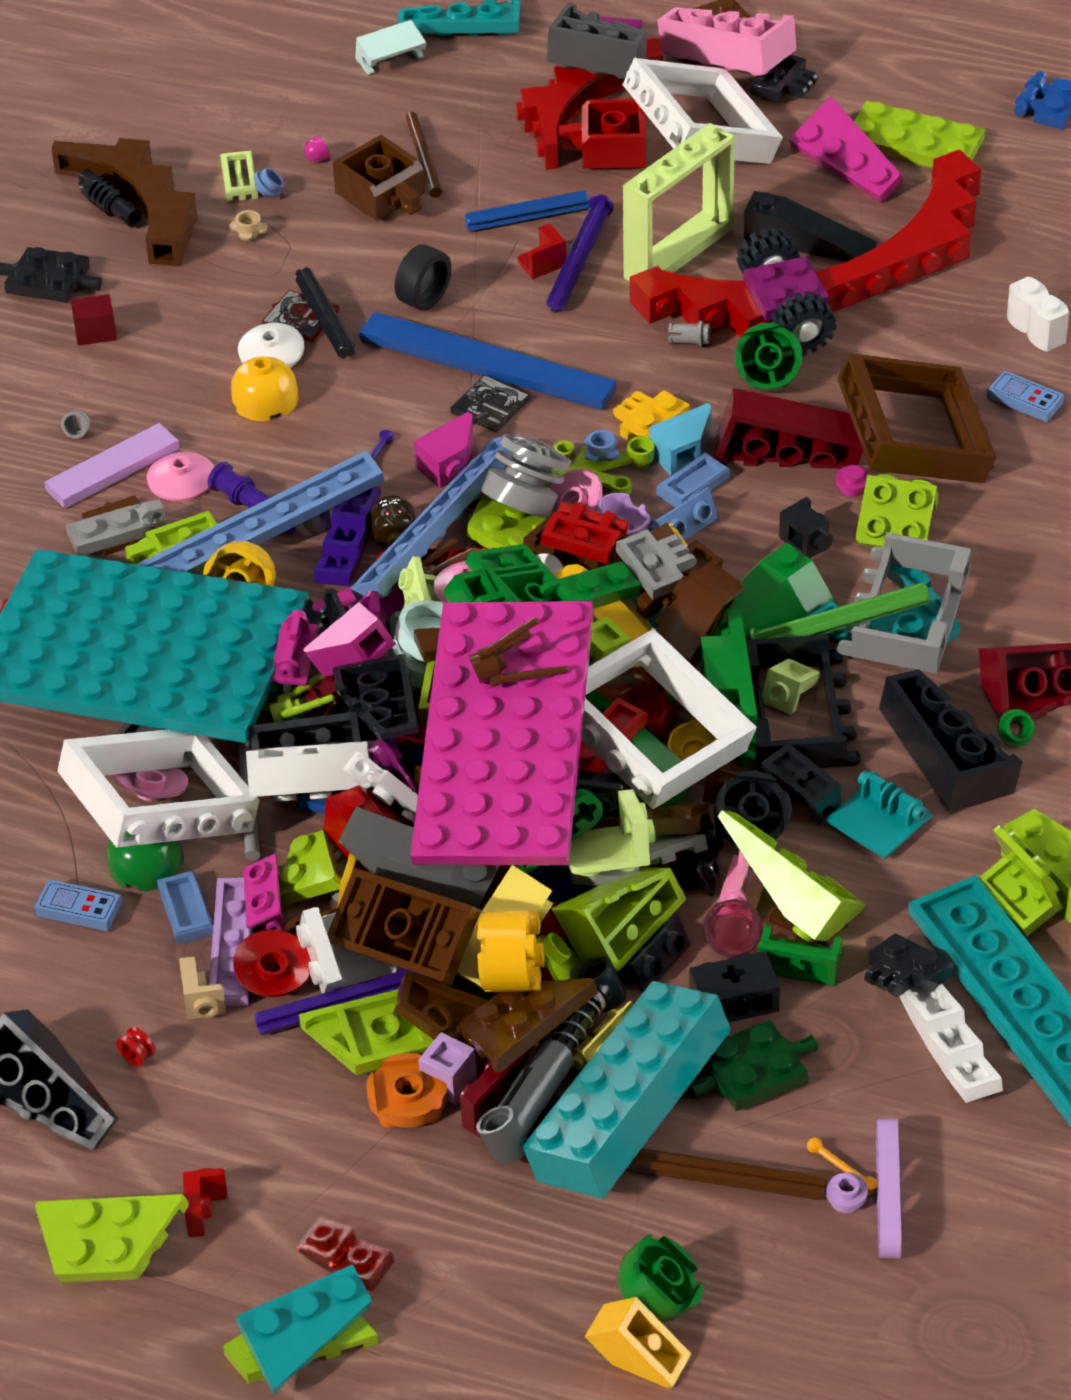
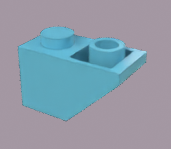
(681, 438)

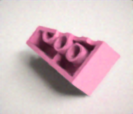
(727, 39)

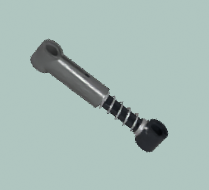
(509, 1124)

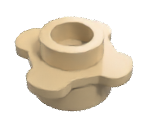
(248, 225)

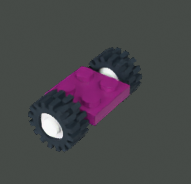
(786, 287)

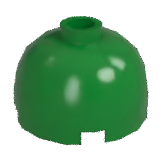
(768, 357)
(143, 863)
(660, 1277)

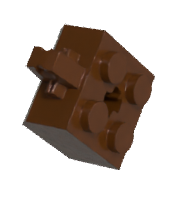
(380, 178)
(697, 608)

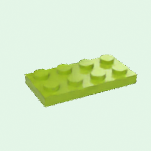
(916, 136)

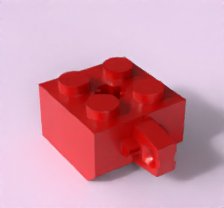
(609, 134)

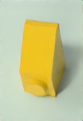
(638, 1342)

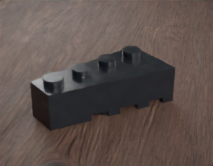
(945, 743)

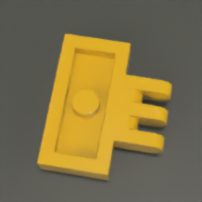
(642, 411)

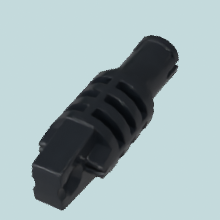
(108, 198)

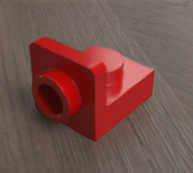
(200, 1189)

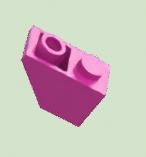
(349, 640)

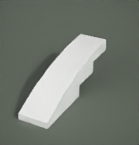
(951, 1042)

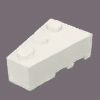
(302, 770)

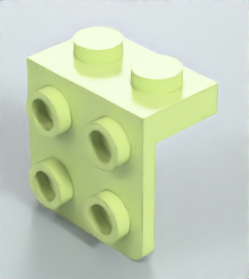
(618, 846)

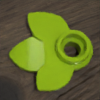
(559, 957)

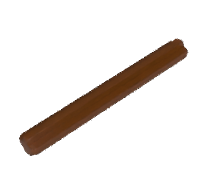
(729, 1174)

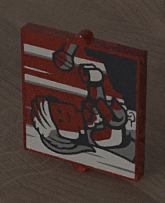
(296, 312)

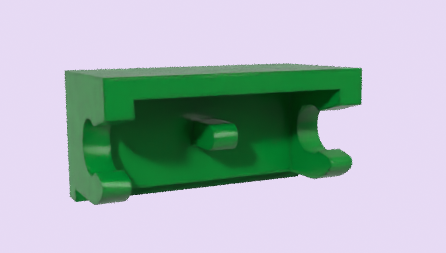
(801, 959)

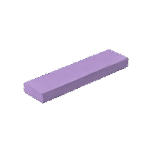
(111, 465)
(228, 932)

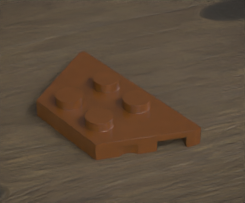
(518, 1020)

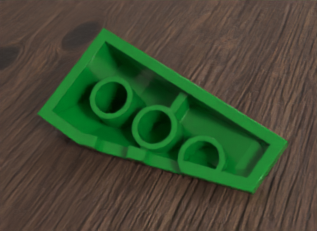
(780, 590)

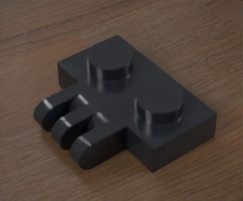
(785, 78)
(904, 964)

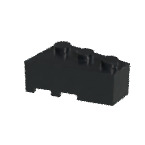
(310, 731)

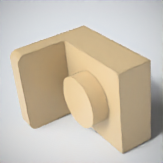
(200, 998)

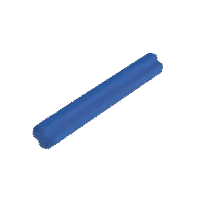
(527, 210)

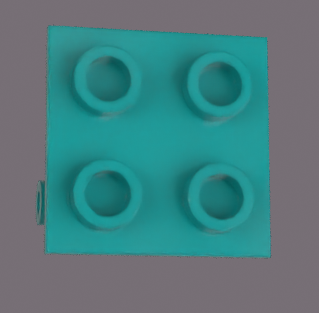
(879, 815)

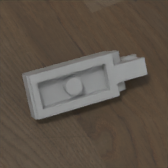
(115, 527)

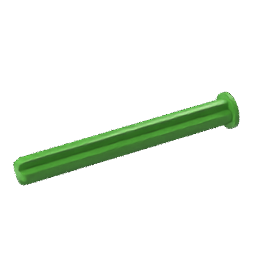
(849, 614)

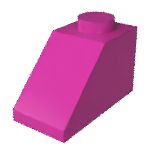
(445, 450)

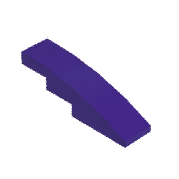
(346, 539)

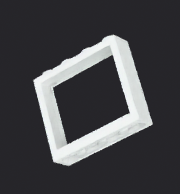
(654, 80)
(693, 692)
(90, 758)

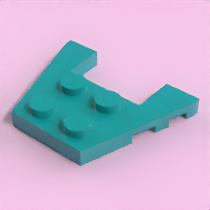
(910, 622)

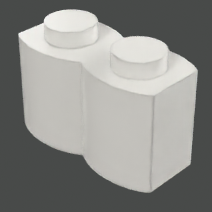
(1037, 314)

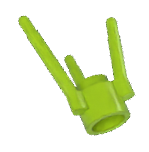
(289, 709)

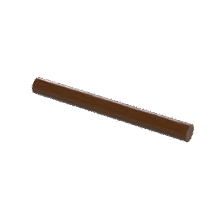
(423, 154)

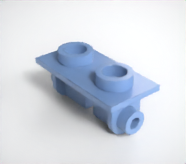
(690, 515)

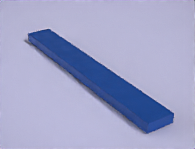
(488, 360)

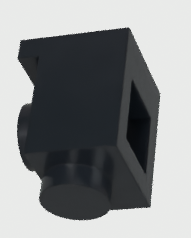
(805, 528)

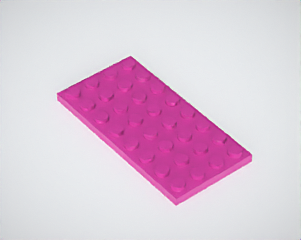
(506, 755)

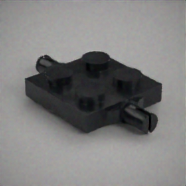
(48, 275)

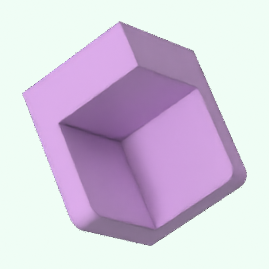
(451, 1063)

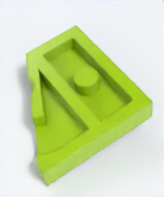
(309, 868)

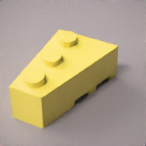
(514, 893)

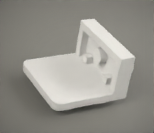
(329, 964)

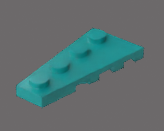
(461, 18)

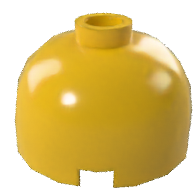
(264, 389)
(243, 563)

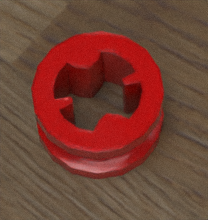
(135, 1046)

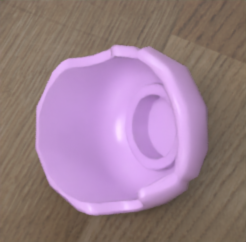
(621, 505)

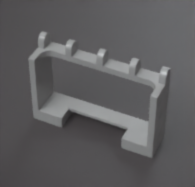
(901, 649)

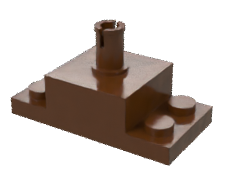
(403, 926)

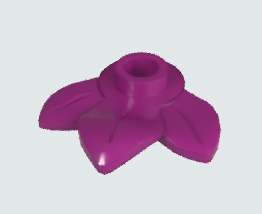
(387, 757)

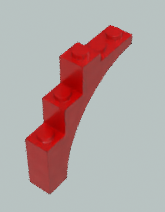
(563, 99)

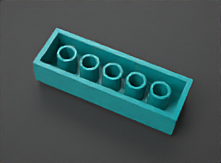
(627, 1089)

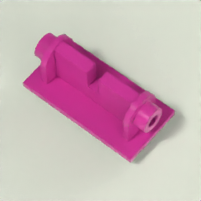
(290, 659)
(263, 894)

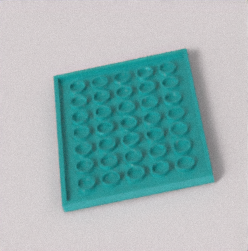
(141, 644)

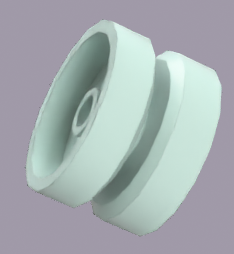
(412, 617)

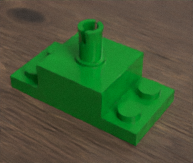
(515, 570)
(727, 668)

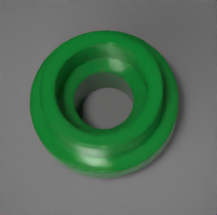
(1026, 728)

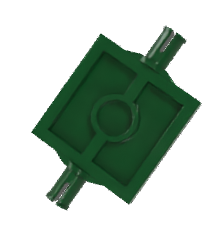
(755, 1066)

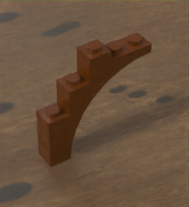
(148, 186)

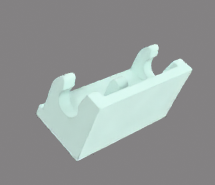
(388, 43)

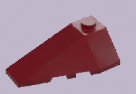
(1027, 677)

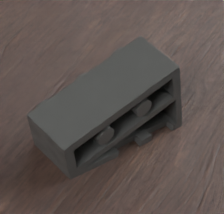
(594, 44)

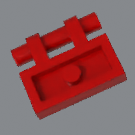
(584, 532)

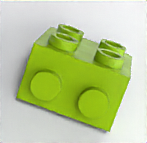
(895, 508)
(1021, 884)

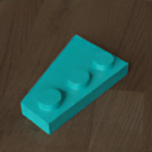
(299, 1324)

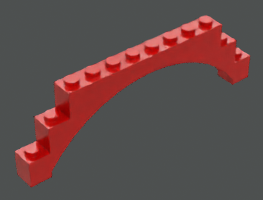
(928, 243)

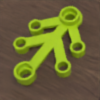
(639, 454)

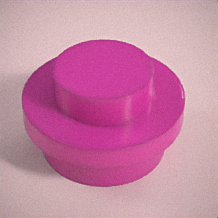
(852, 480)

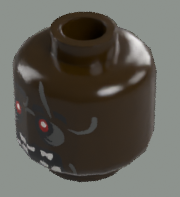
(390, 519)

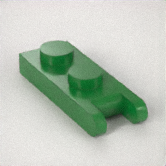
(597, 585)

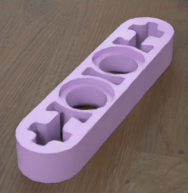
(888, 1189)

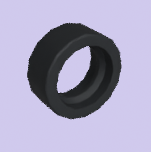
(422, 277)

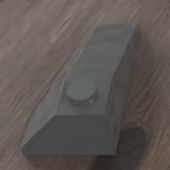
(385, 850)

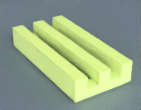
(240, 190)

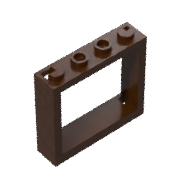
(867, 373)

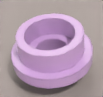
(846, 1201)

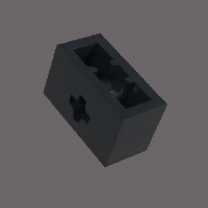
(742, 983)

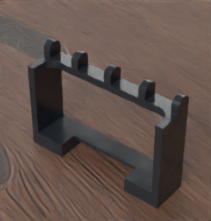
(809, 651)

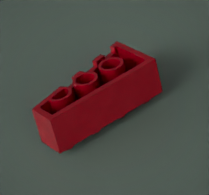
(785, 432)

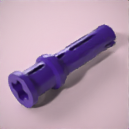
(238, 488)

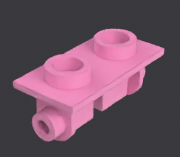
(741, 882)

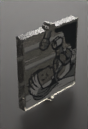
(490, 403)

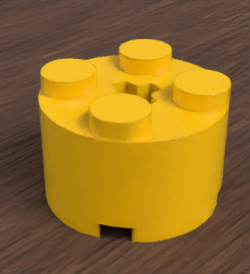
(510, 951)

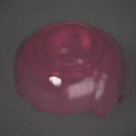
(732, 928)

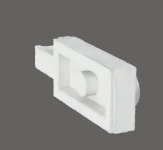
(386, 786)

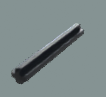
(325, 313)

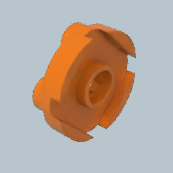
(405, 1110)

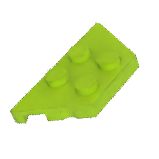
(500, 525)
(364, 1031)
(106, 1235)

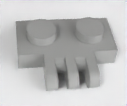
(655, 562)

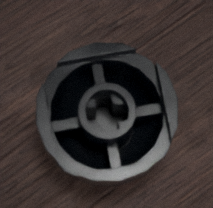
(757, 800)

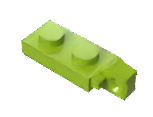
(168, 536)

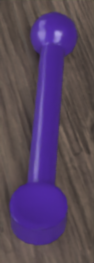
(385, 437)

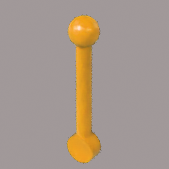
(815, 1146)

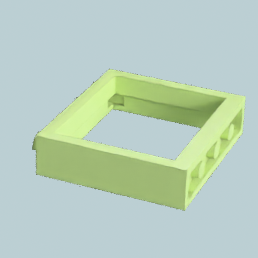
(716, 153)

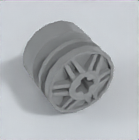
(526, 475)

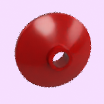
(271, 951)

